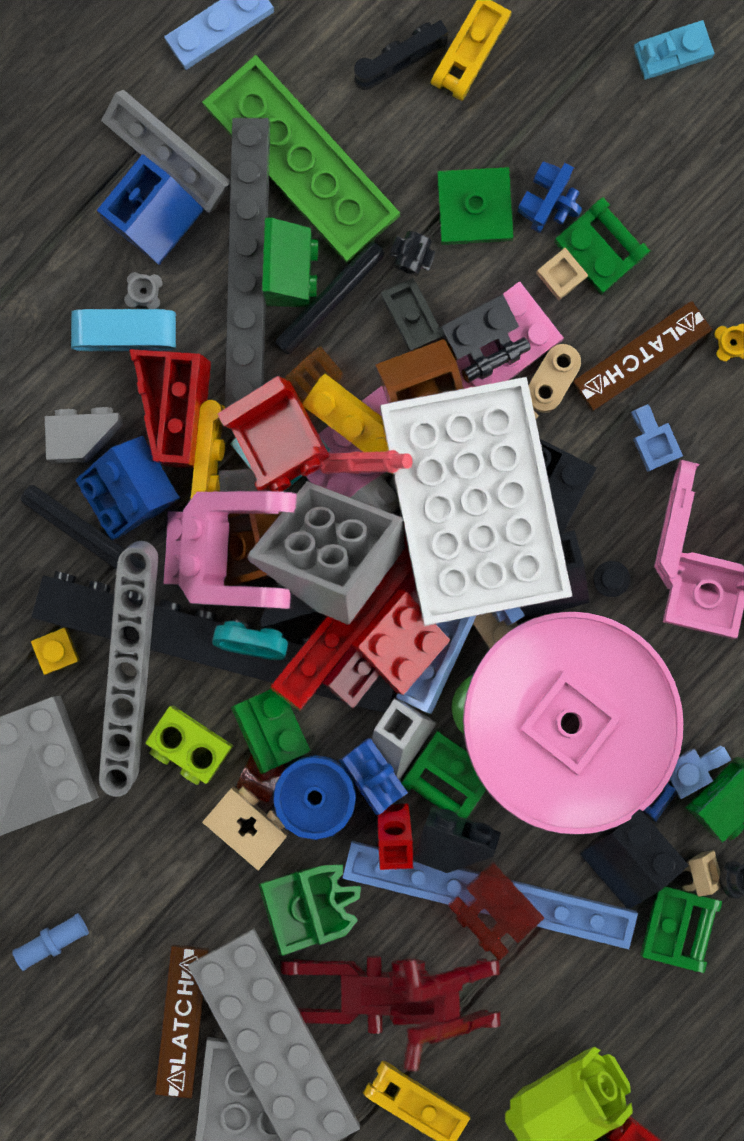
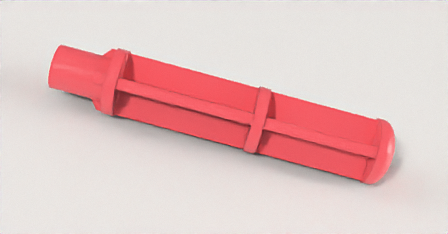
(360, 462)

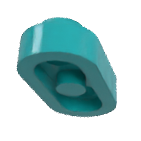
(261, 644)

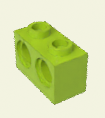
(193, 736)

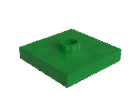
(475, 206)

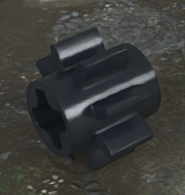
(412, 253)

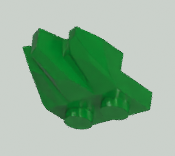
(308, 907)

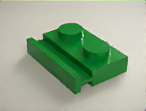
(270, 730)

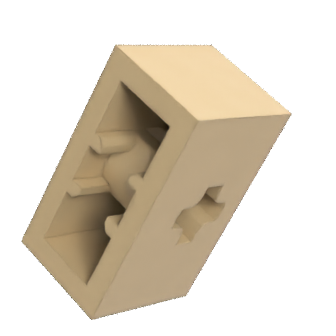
(252, 846)

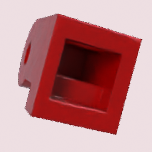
(395, 838)

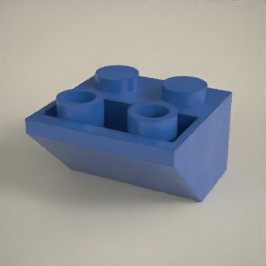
(150, 209)
(126, 487)

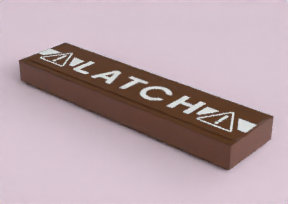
(642, 356)
(180, 1025)

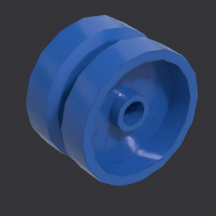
(299, 812)

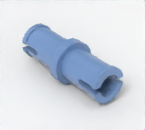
(50, 942)

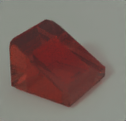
(259, 784)

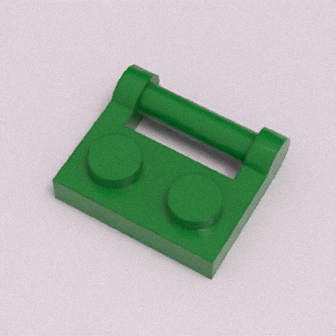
(594, 253)
(451, 765)
(669, 927)

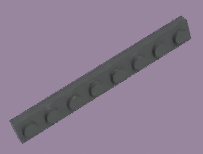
(246, 253)

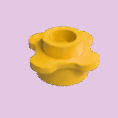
(724, 336)

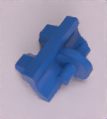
(554, 180)
(373, 776)

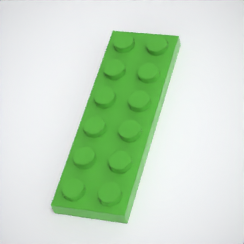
(306, 161)

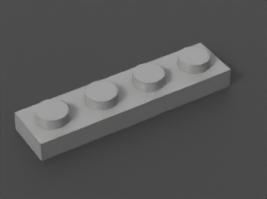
(166, 150)

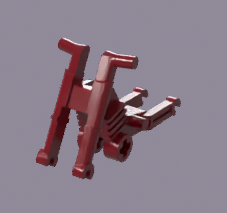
(403, 994)

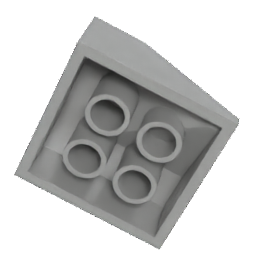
(330, 550)
(40, 765)

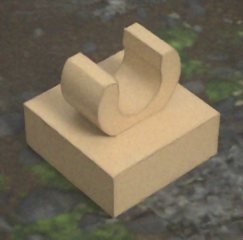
(705, 874)

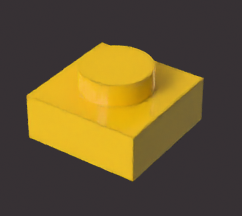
(55, 651)

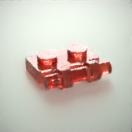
(504, 903)

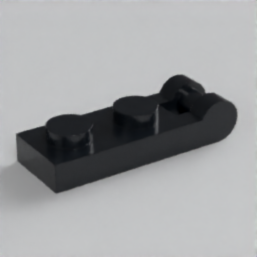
(399, 55)

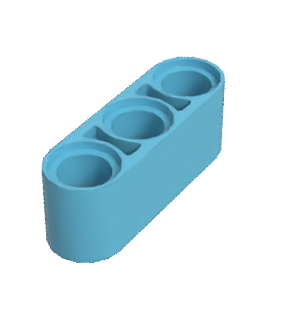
(123, 329)

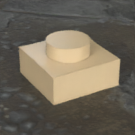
(562, 274)

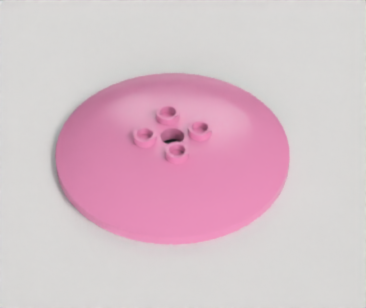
(624, 711)

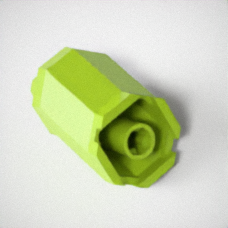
(572, 1101)

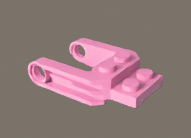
(200, 547)
(703, 590)

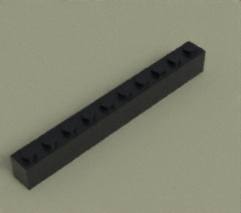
(172, 633)

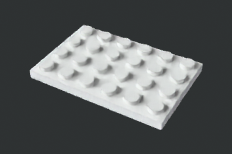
(476, 501)

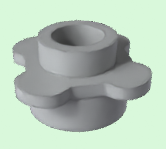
(136, 283)

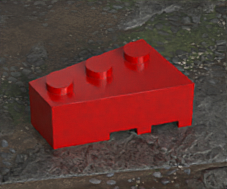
(172, 394)

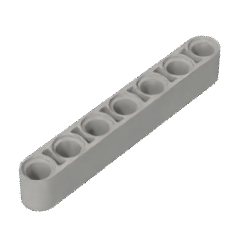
(118, 683)

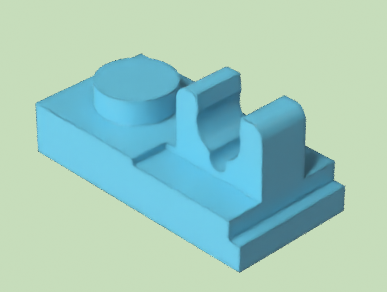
(674, 50)

